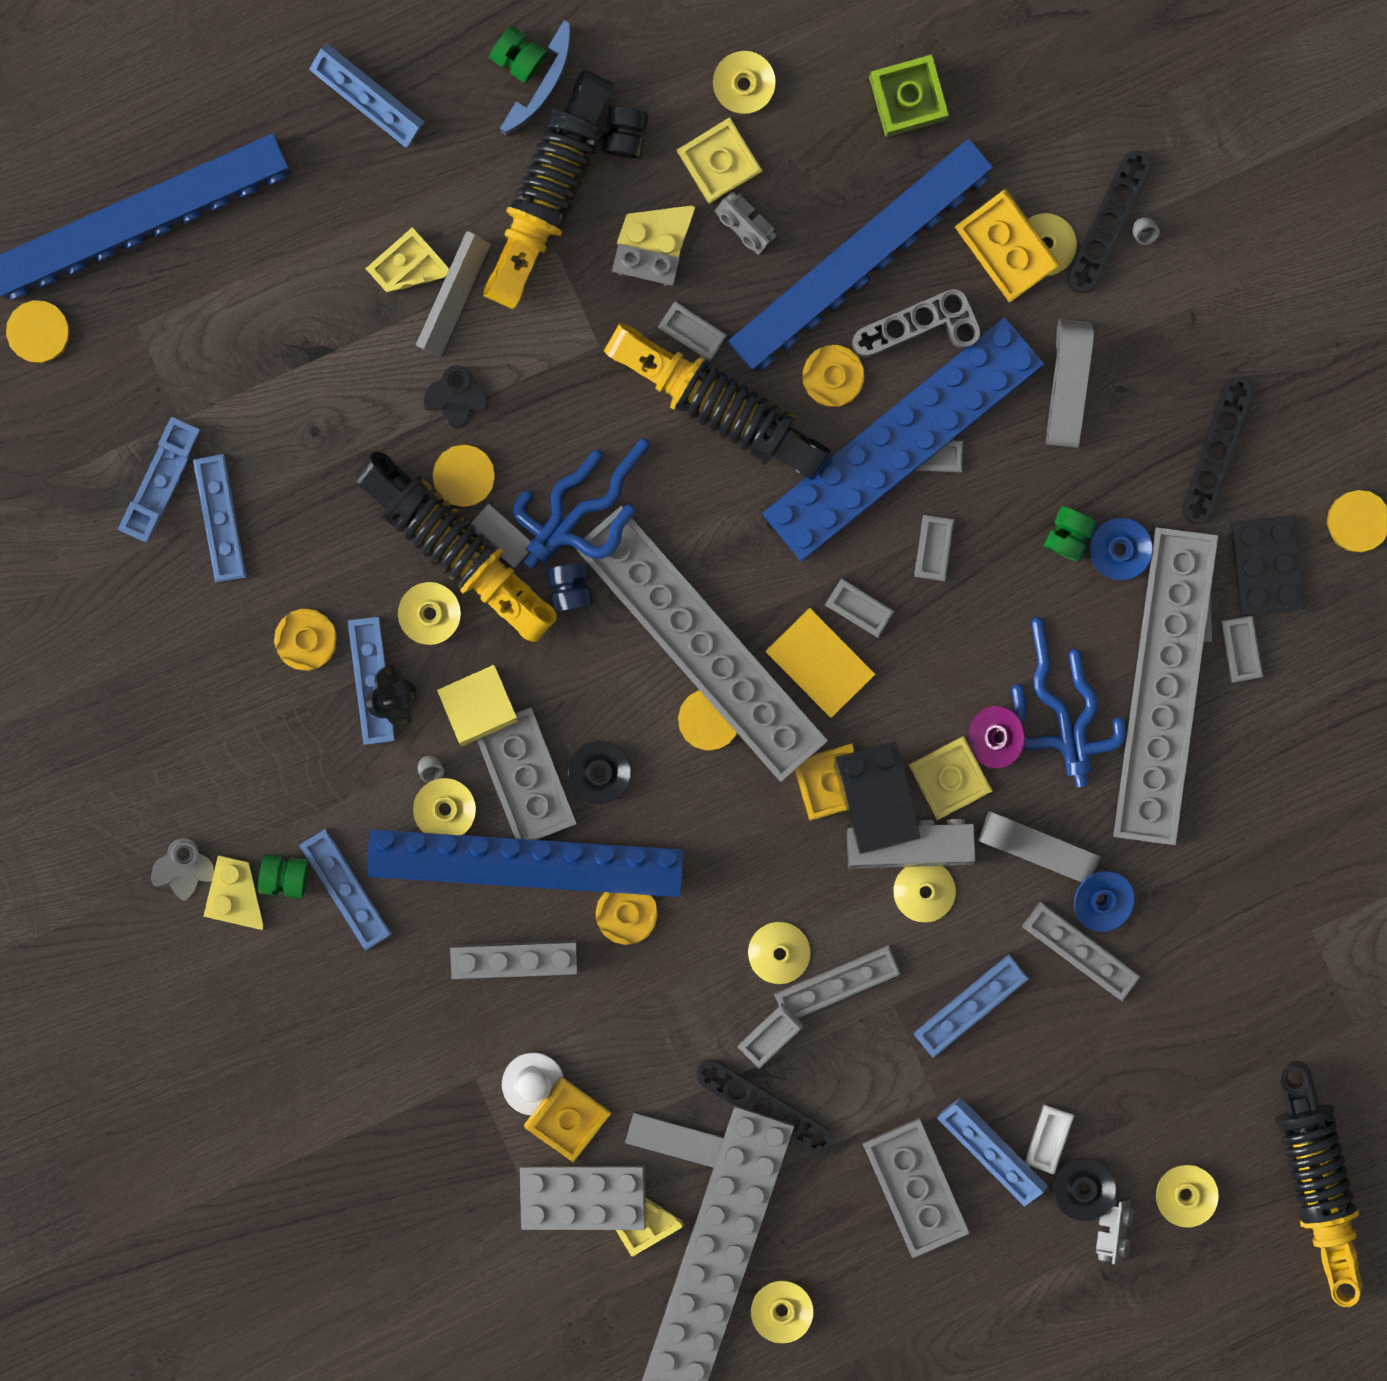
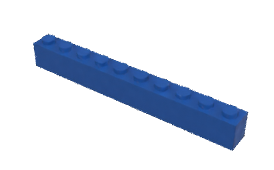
(140, 216)
(860, 255)
(525, 863)

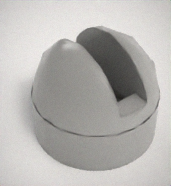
(1145, 231)
(430, 768)

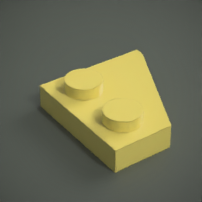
(658, 1226)

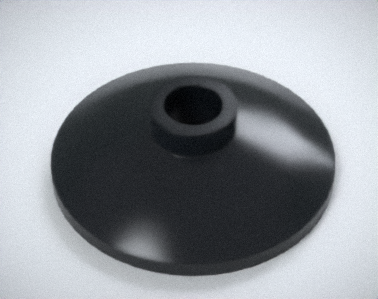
(599, 789)
(1084, 1206)

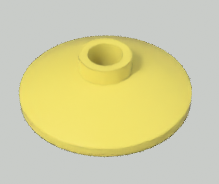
(744, 66)
(1062, 237)
(412, 611)
(448, 791)
(908, 896)
(776, 936)
(1196, 1208)
(784, 1327)

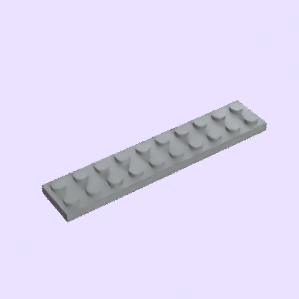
(705, 649)
(1165, 686)
(719, 1247)

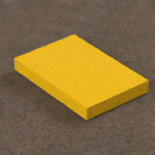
(1007, 245)
(820, 663)

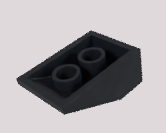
(877, 797)

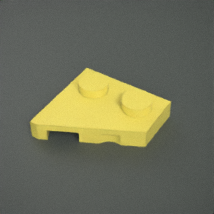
(657, 230)
(407, 264)
(233, 894)

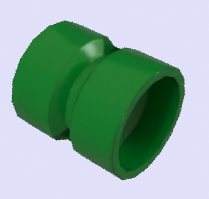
(527, 60)
(1070, 534)
(283, 876)

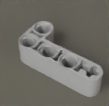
(912, 328)
(1070, 382)
(1038, 847)

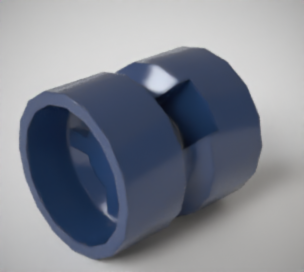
(570, 587)

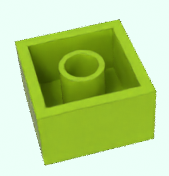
(908, 96)

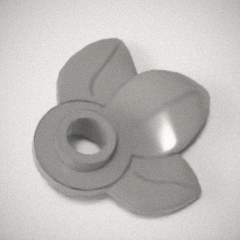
(182, 873)

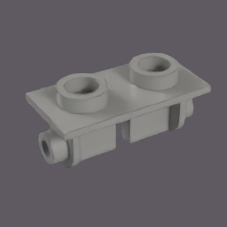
(754, 233)
(645, 264)
(1114, 1243)

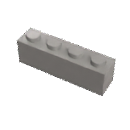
(937, 846)
(514, 959)

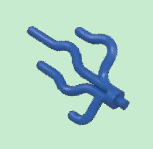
(557, 534)
(1072, 746)

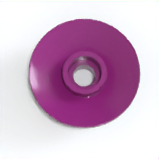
(985, 740)

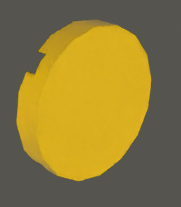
(38, 331)
(833, 376)
(464, 475)
(1358, 521)
(305, 639)
(703, 724)
(626, 917)

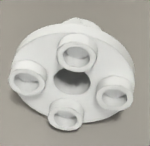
(529, 1081)

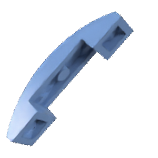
(519, 114)
(160, 480)

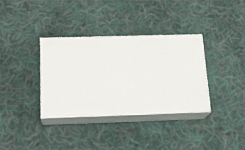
(1048, 1139)

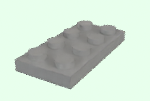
(526, 779)
(915, 1188)
(583, 1197)

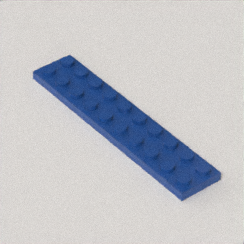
(903, 439)

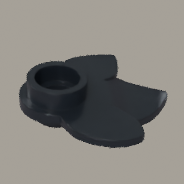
(455, 400)
(391, 697)

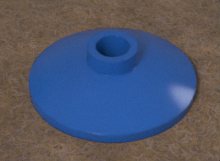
(1136, 543)
(1113, 909)

